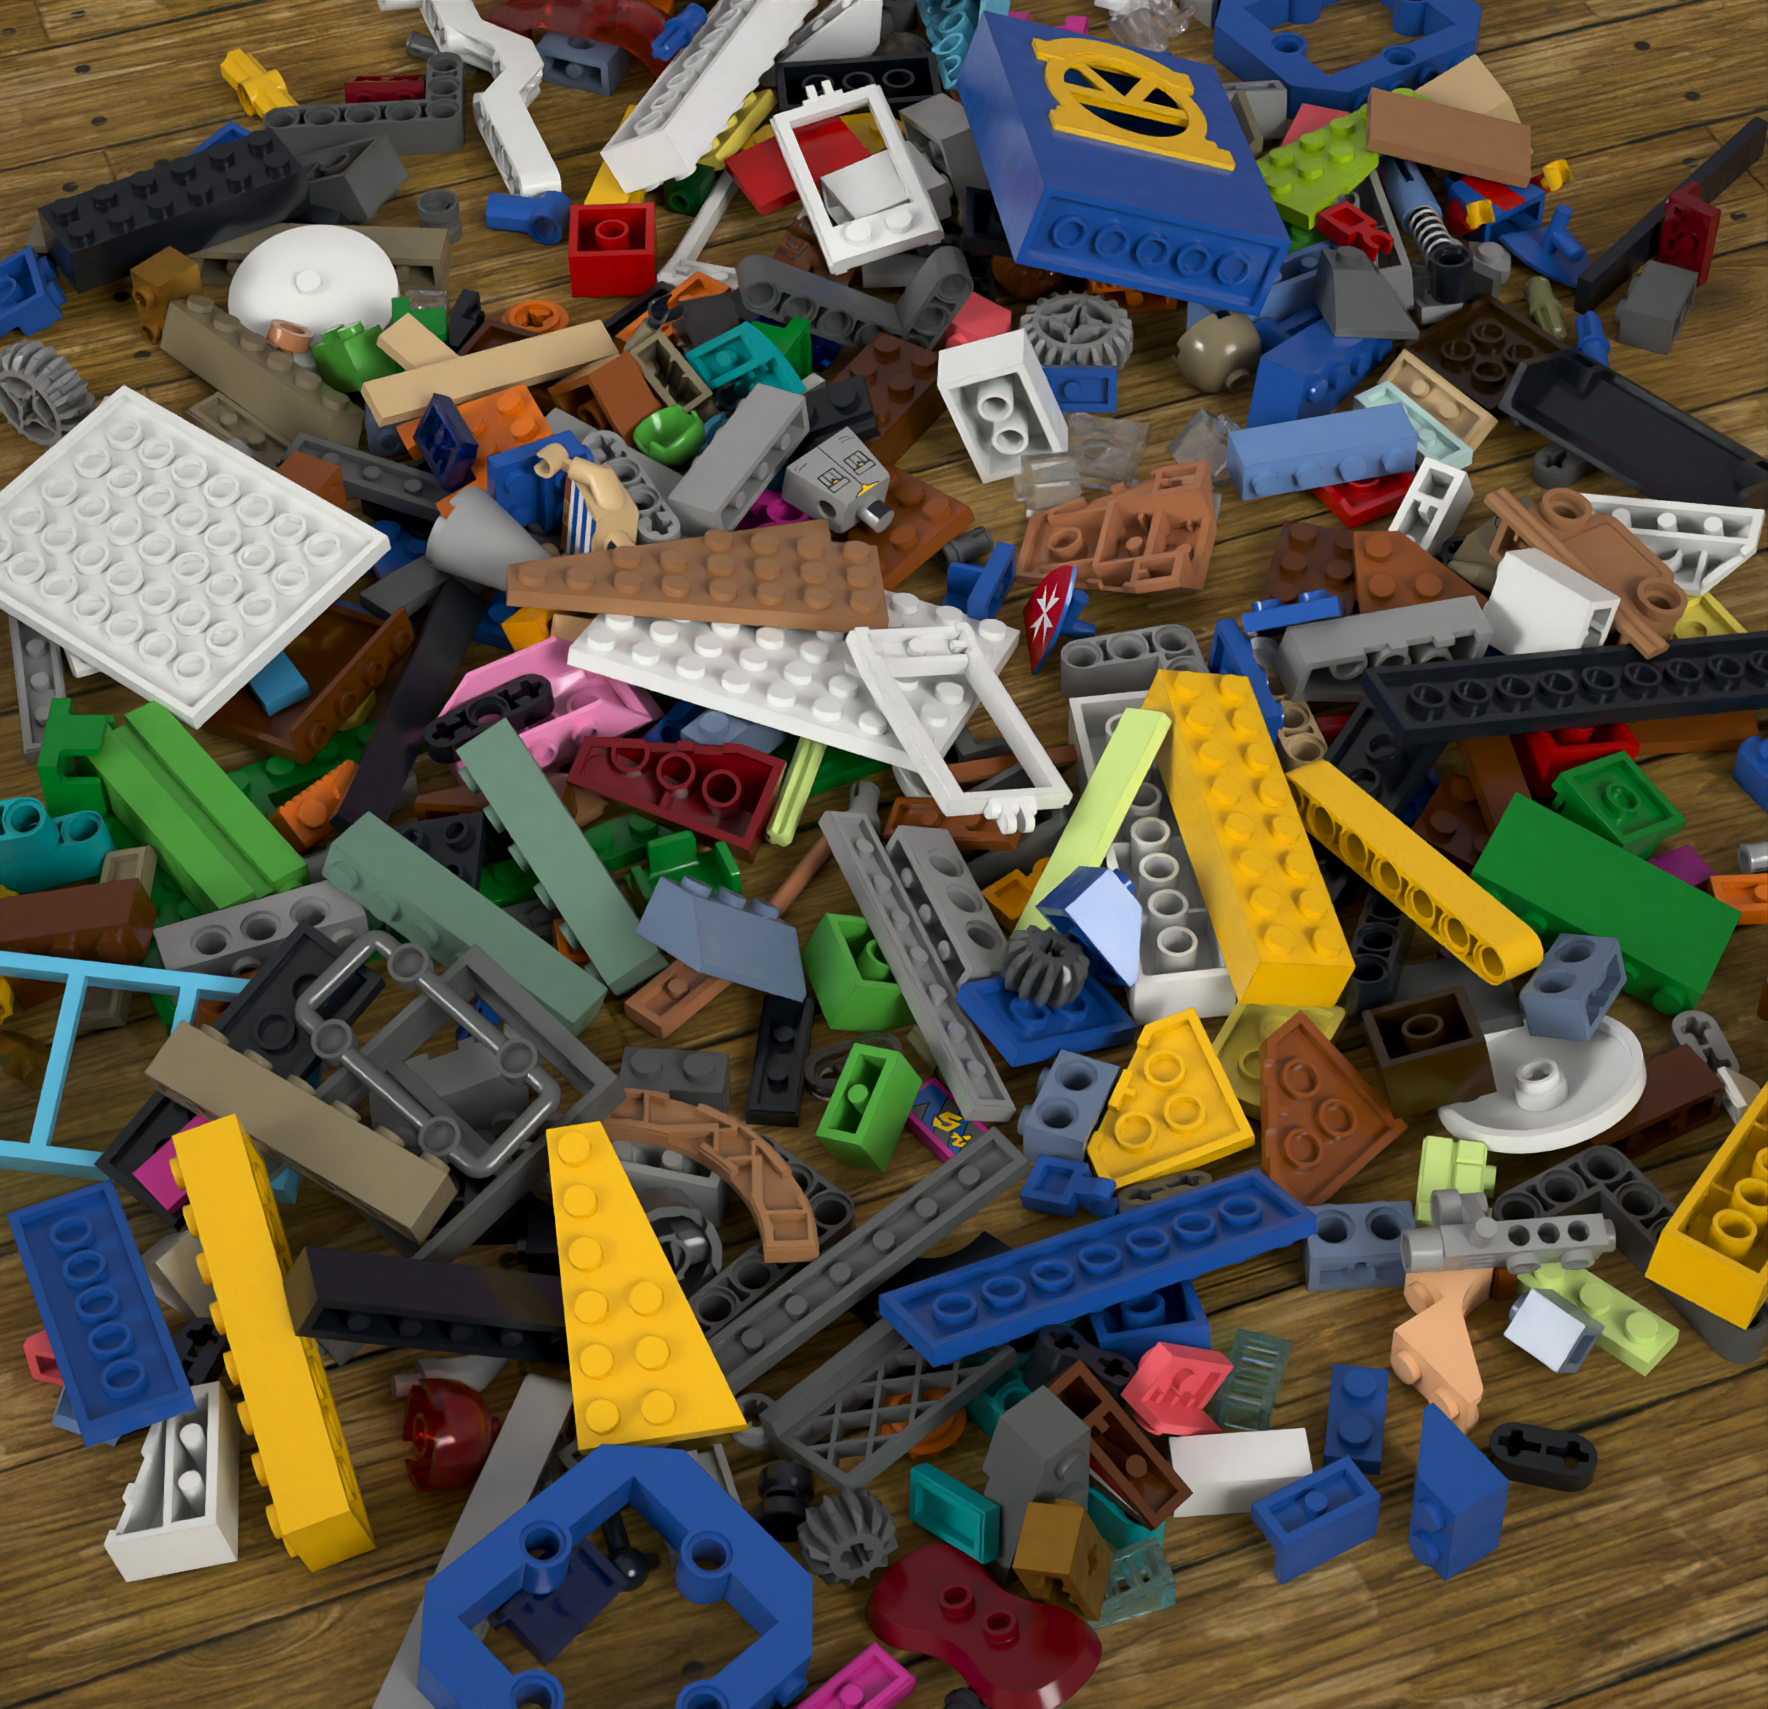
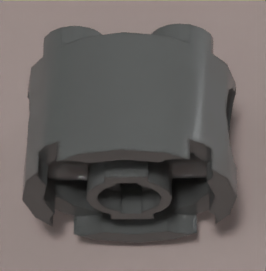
(684, 1235)

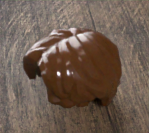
(1024, 281)

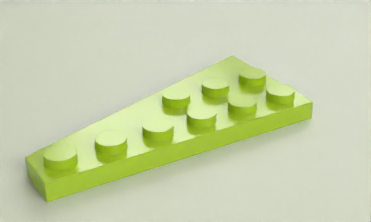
(1320, 166)

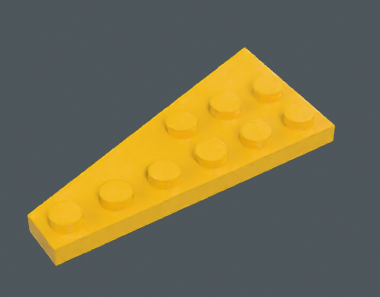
(631, 1335)

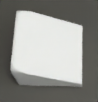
(1738, 1092)

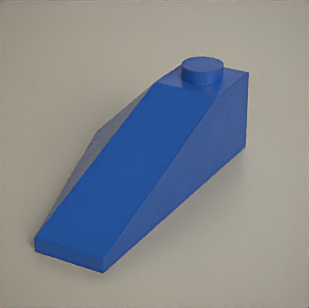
(1138, 1324)

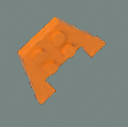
(497, 424)

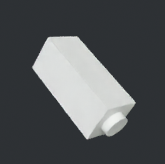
(1237, 1468)

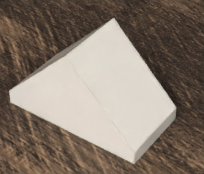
(176, 1275)

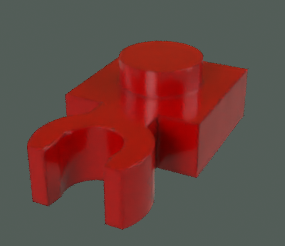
(1350, 226)

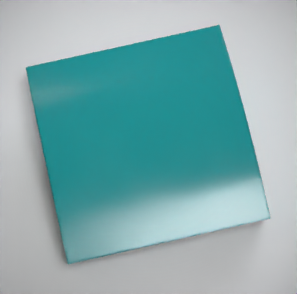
(745, 354)

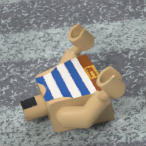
(596, 504)

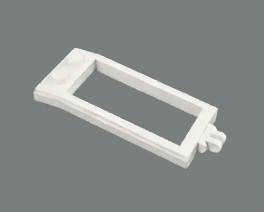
(875, 234)
(683, 261)
(949, 651)

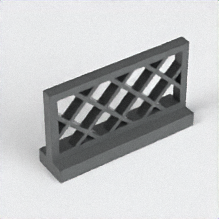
(853, 1376)

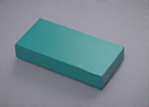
(954, 1512)

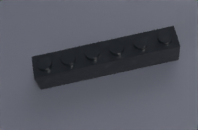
(427, 1305)

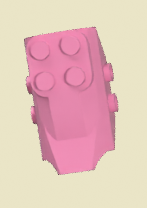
(583, 703)

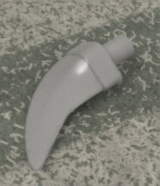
(471, 1369)

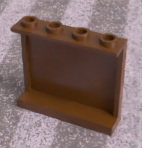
(342, 661)

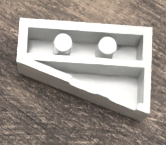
(185, 1494)

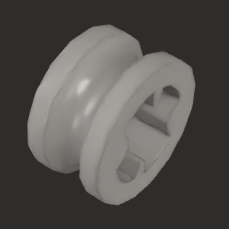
(752, 1405)

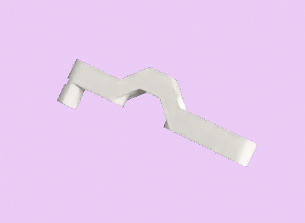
(502, 108)

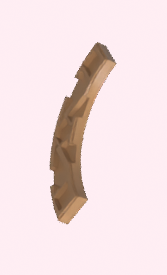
(732, 1153)

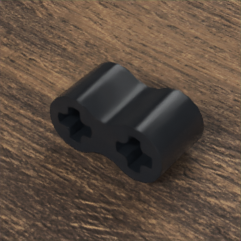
(1061, 1347)

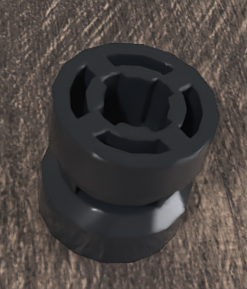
(785, 1495)

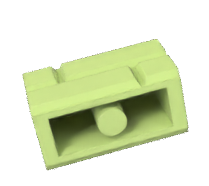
(1451, 1167)

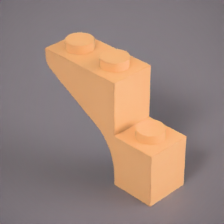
(1435, 1346)

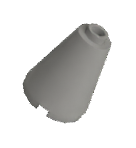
(480, 540)

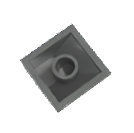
(1359, 298)

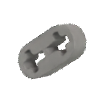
(1714, 1046)

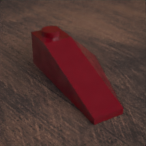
(686, 786)

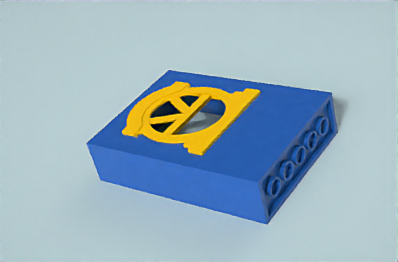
(1111, 203)

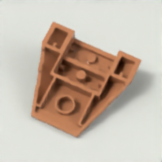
(1131, 541)

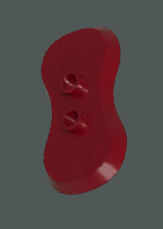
(1001, 1644)

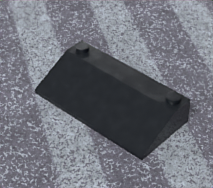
(1633, 433)

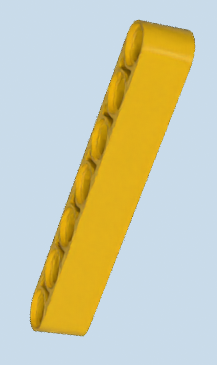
(1413, 874)

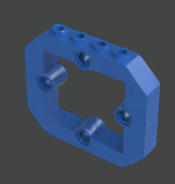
(1257, 54)
(691, 1515)

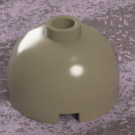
(1219, 353)

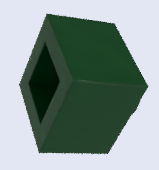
(689, 193)

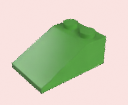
(853, 977)

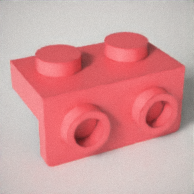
(1175, 1387)

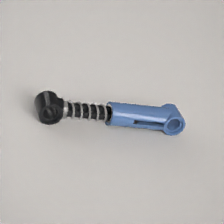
(1422, 219)

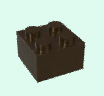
(1429, 1052)

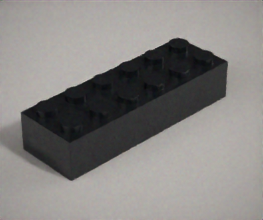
(178, 205)

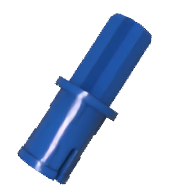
(679, 32)
(1591, 337)

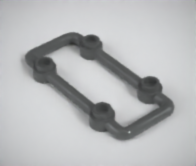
(439, 1135)

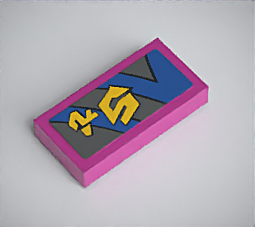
(939, 1121)

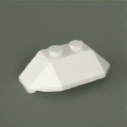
(834, 32)
(1692, 539)

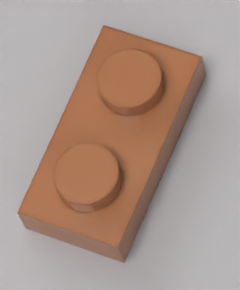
(672, 998)

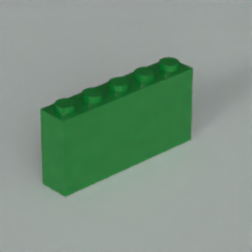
(1584, 885)

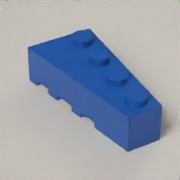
(1311, 374)

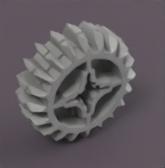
(1078, 330)
(41, 392)

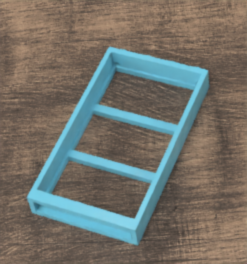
(78, 974)

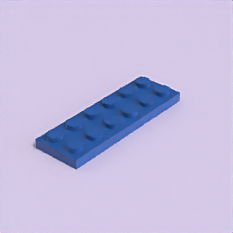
(100, 1313)

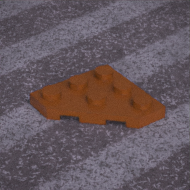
(920, 527)
(1399, 573)
(1317, 1114)

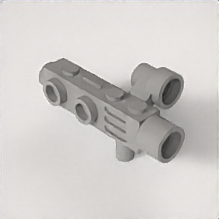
(1469, 1239)

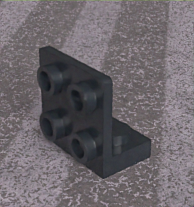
(458, 843)

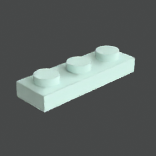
(1433, 438)

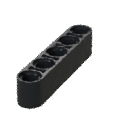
(1378, 954)

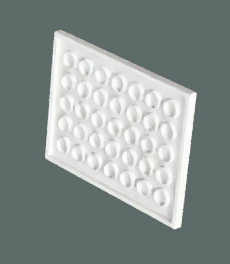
(171, 555)
(791, 676)

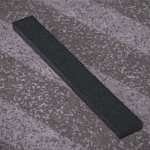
(1641, 240)
(411, 706)

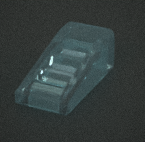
(1245, 1411)
(1142, 1597)

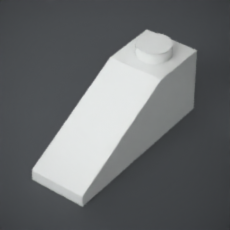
(1433, 505)

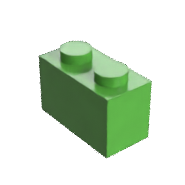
(351, 356)
(869, 1108)

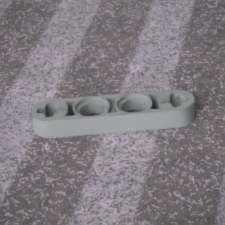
(640, 488)

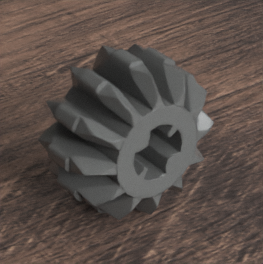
(1044, 966)
(847, 1537)

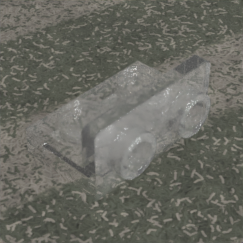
(1150, 23)

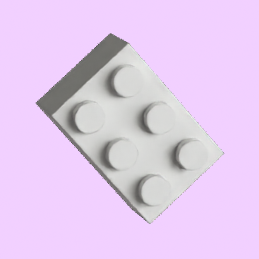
(1001, 403)

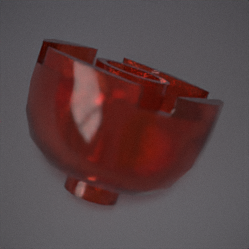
(449, 1434)

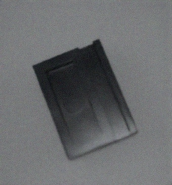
(838, 407)

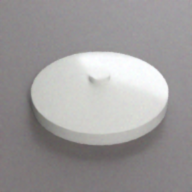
(314, 280)
(1552, 1090)

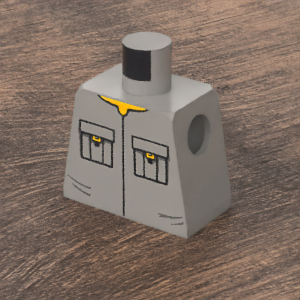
(840, 484)

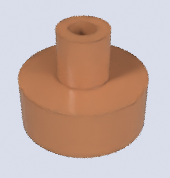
(289, 337)

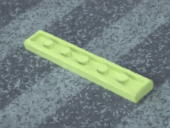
(1101, 804)

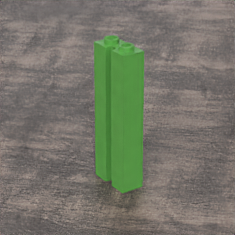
(191, 813)

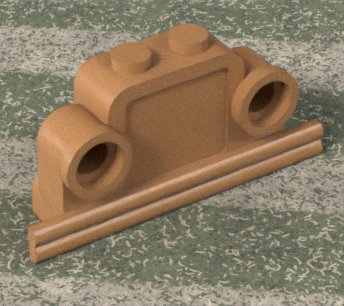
(1600, 551)

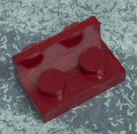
(384, 88)
(1689, 231)

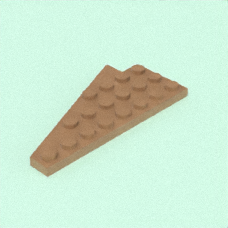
(741, 577)

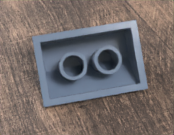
(725, 936)

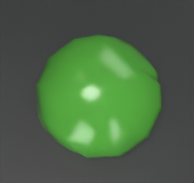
(670, 436)

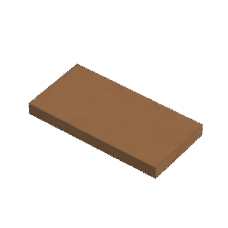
(1448, 138)

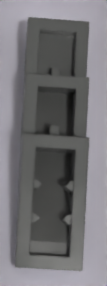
(411, 587)

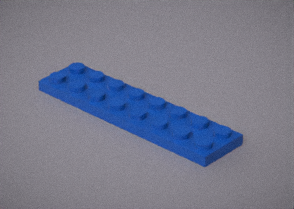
(1095, 1266)

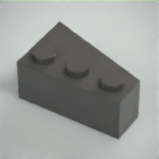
(1034, 1457)

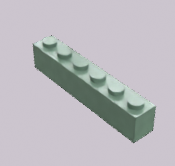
(561, 858)
(450, 916)

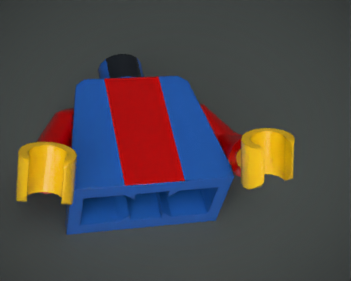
(1487, 209)

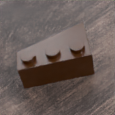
(86, 923)

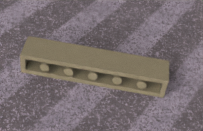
(257, 374)
(304, 1132)

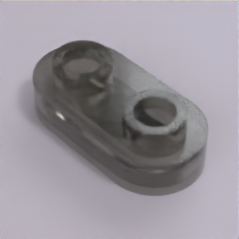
(826, 1065)

